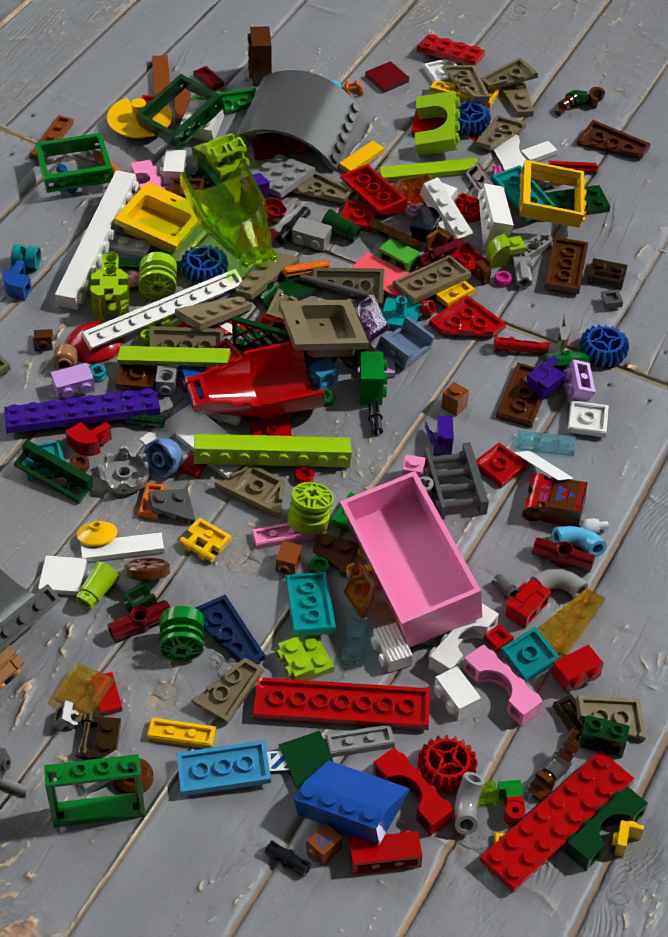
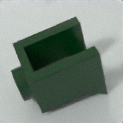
(138, 597)

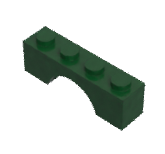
(586, 845)

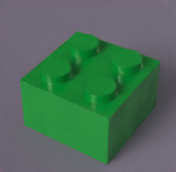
(372, 377)

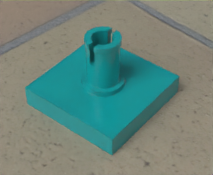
(397, 310)

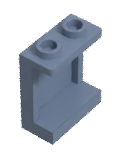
(406, 343)

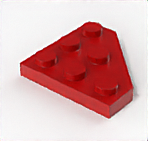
(467, 319)

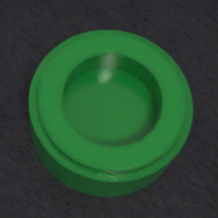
(329, 397)
(319, 564)

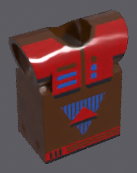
(555, 500)

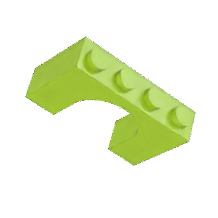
(446, 136)

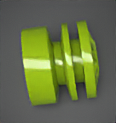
(157, 275)
(310, 508)

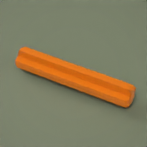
(304, 268)

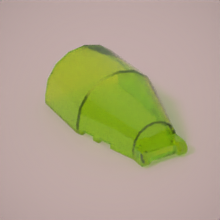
(234, 216)

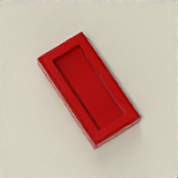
(111, 701)

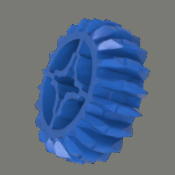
(473, 118)
(203, 263)
(604, 345)

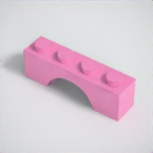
(484, 666)

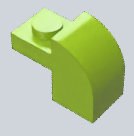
(500, 249)

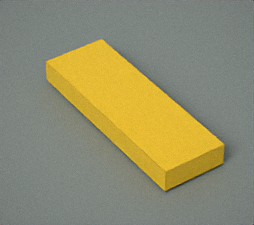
(362, 156)
(181, 733)

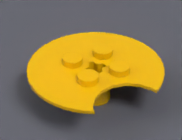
(124, 122)

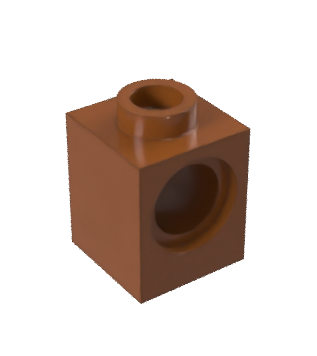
(289, 558)

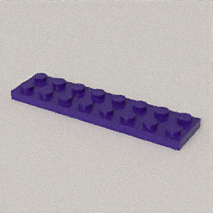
(83, 409)

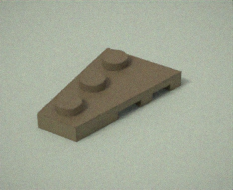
(324, 188)

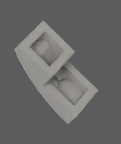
(564, 332)

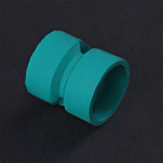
(30, 255)

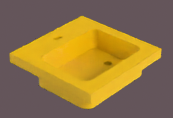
(158, 218)

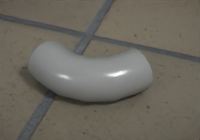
(561, 580)
(467, 802)

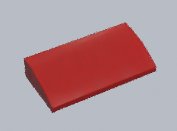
(375, 190)

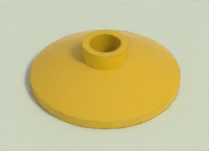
(97, 533)

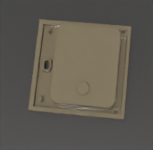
(323, 327)

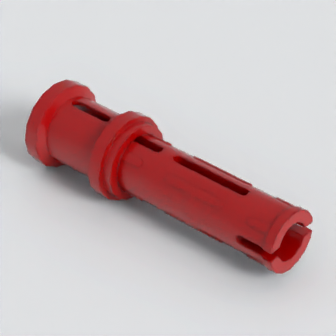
(511, 344)

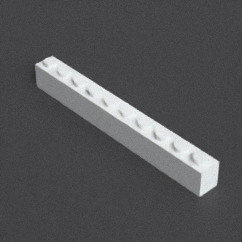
(95, 241)

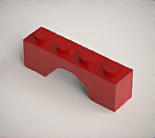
(433, 810)

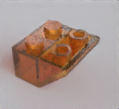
(412, 187)

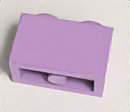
(72, 381)

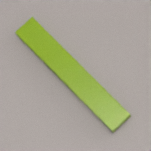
(437, 169)
(173, 356)

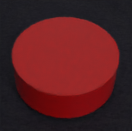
(303, 475)

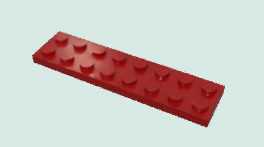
(342, 703)
(551, 823)

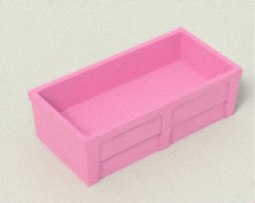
(413, 558)

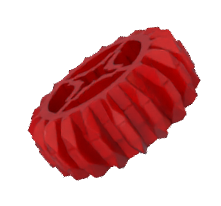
(446, 752)

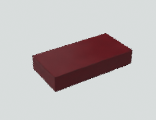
(208, 78)

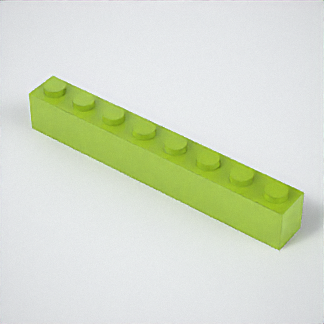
(272, 450)

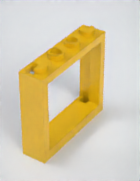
(557, 175)

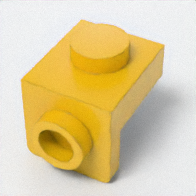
(626, 830)

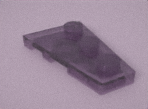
(372, 317)

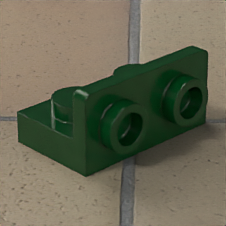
(604, 735)

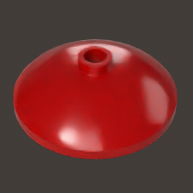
(98, 355)

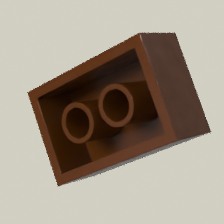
(259, 53)

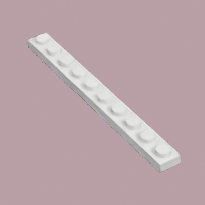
(160, 309)

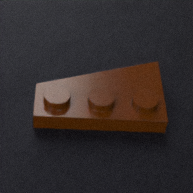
(394, 233)

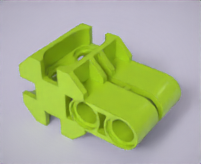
(222, 154)
(110, 289)

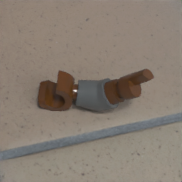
(555, 767)

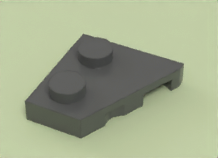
(172, 503)

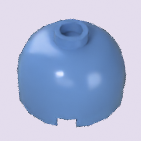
(163, 457)

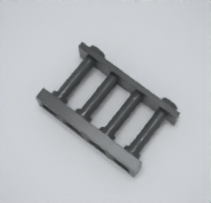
(470, 470)

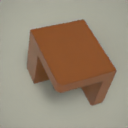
(437, 238)

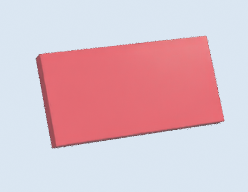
(391, 272)

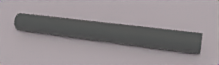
(334, 286)

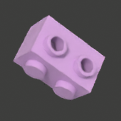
(579, 381)

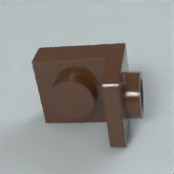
(43, 340)

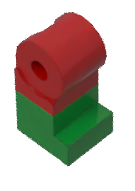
(514, 801)

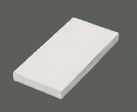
(206, 425)

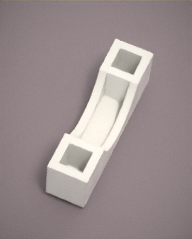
(436, 196)
(448, 654)

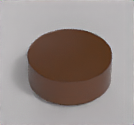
(80, 462)

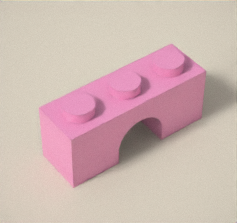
(145, 173)

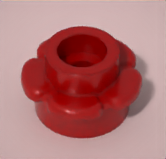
(427, 308)

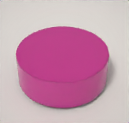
(503, 279)

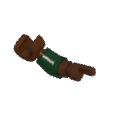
(579, 97)

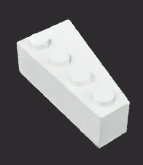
(494, 213)

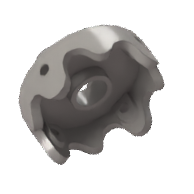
(124, 462)

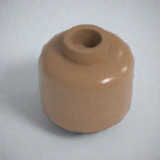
(65, 356)

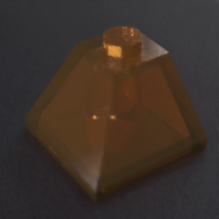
(361, 589)

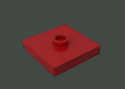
(271, 427)

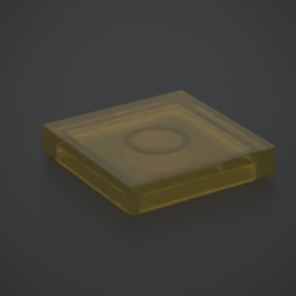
(84, 689)

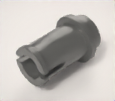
(504, 586)

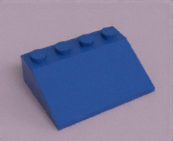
(350, 801)

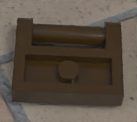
(607, 272)
(106, 736)

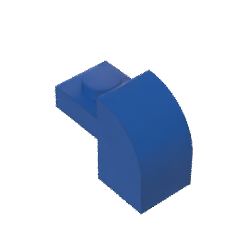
(16, 281)

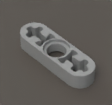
(540, 242)

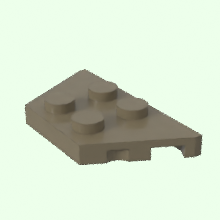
(255, 488)

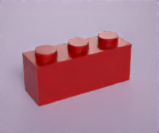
(393, 853)

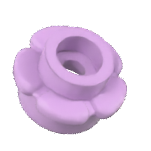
(412, 210)

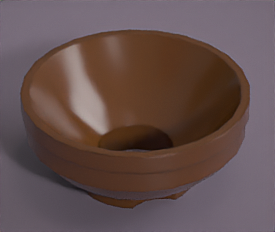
(127, 785)

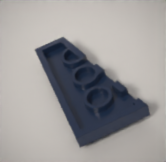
(229, 630)

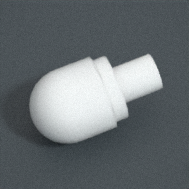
(594, 525)

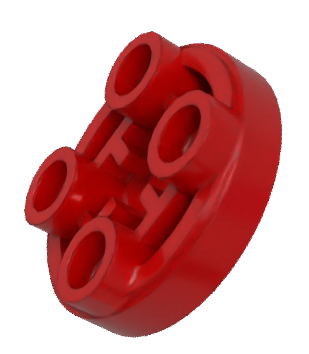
(468, 207)

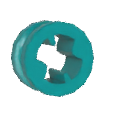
(102, 372)

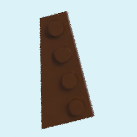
(612, 140)

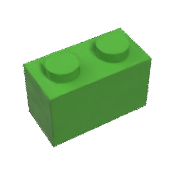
(399, 255)

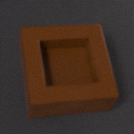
(482, 272)

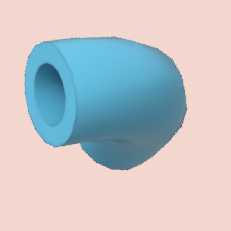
(580, 538)

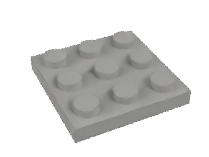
(284, 174)

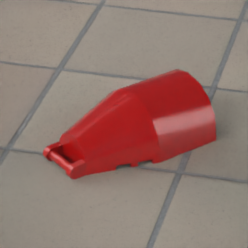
(256, 385)

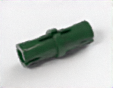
(147, 420)

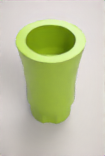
(97, 584)

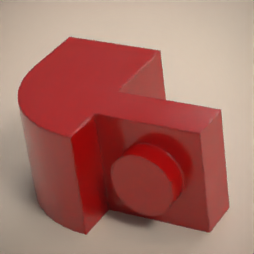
(86, 441)

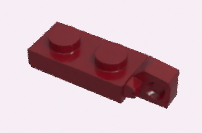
(426, 258)

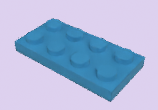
(223, 768)

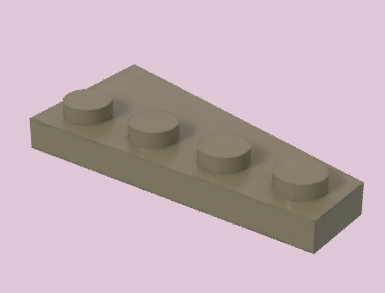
(469, 81)
(264, 274)
(212, 312)
(184, 337)

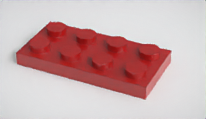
(450, 50)

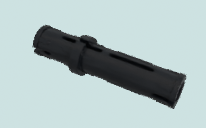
(286, 231)

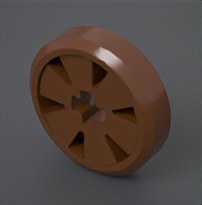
(147, 569)

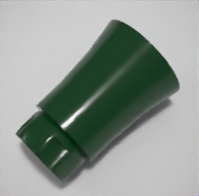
(341, 226)

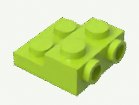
(304, 658)

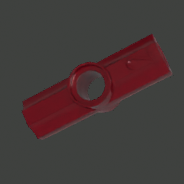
(563, 554)
(137, 621)

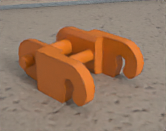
(357, 86)

